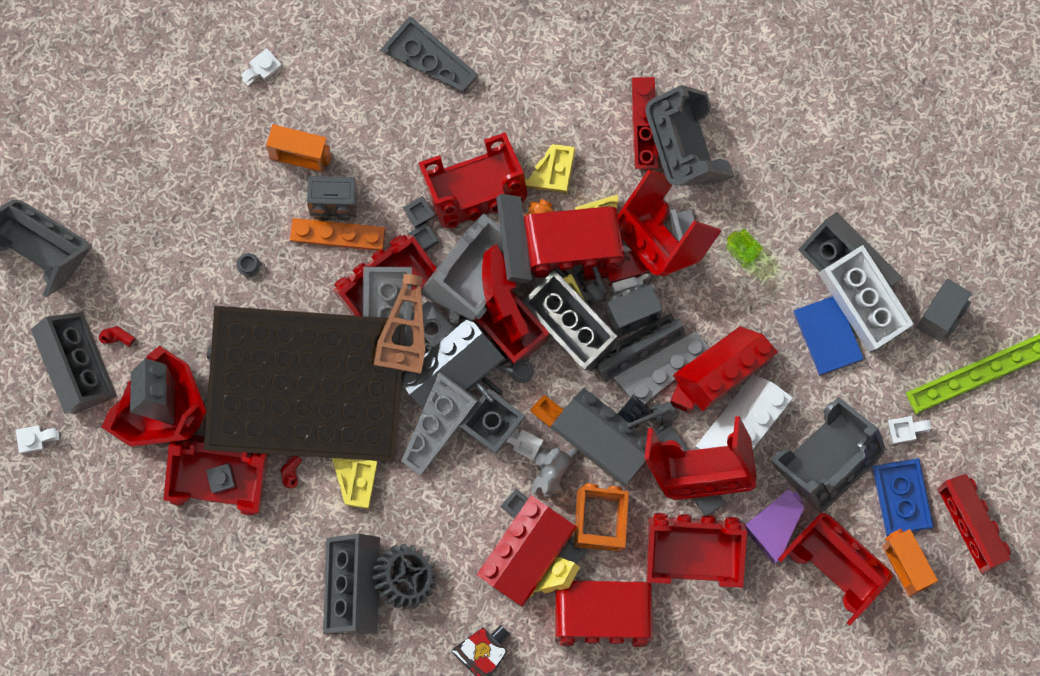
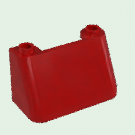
(188, 477)

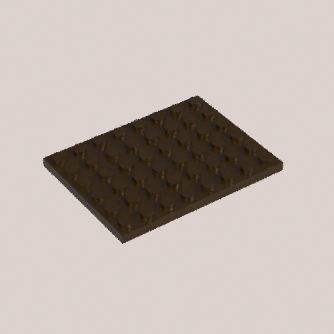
(301, 385)

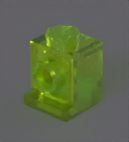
(753, 248)

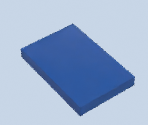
(827, 335)
(902, 496)

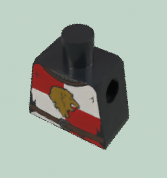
(482, 651)

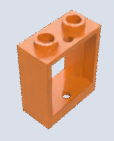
(298, 148)
(599, 542)
(909, 562)

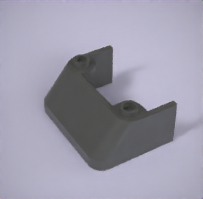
(42, 242)

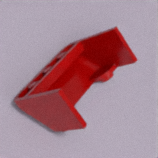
(650, 240)
(704, 470)
(842, 561)

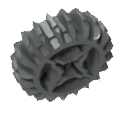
(412, 596)

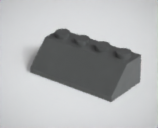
(835, 240)
(571, 321)
(461, 356)
(73, 362)
(602, 436)
(349, 585)

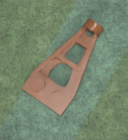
(398, 356)

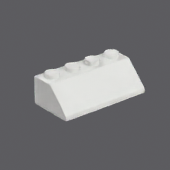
(866, 298)
(757, 404)

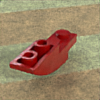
(643, 142)
(632, 268)
(498, 295)

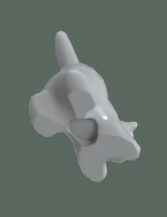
(553, 466)

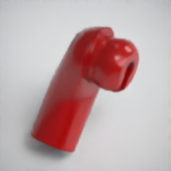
(116, 334)
(288, 472)

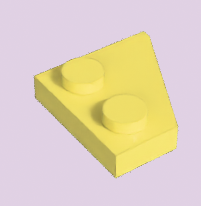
(356, 480)

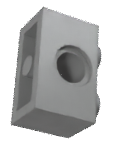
(432, 317)

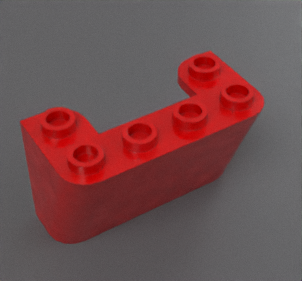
(472, 186)
(574, 239)
(403, 252)
(696, 549)
(604, 612)

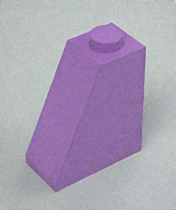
(775, 524)

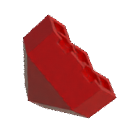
(141, 430)

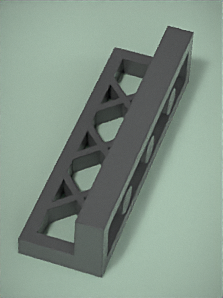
(643, 348)

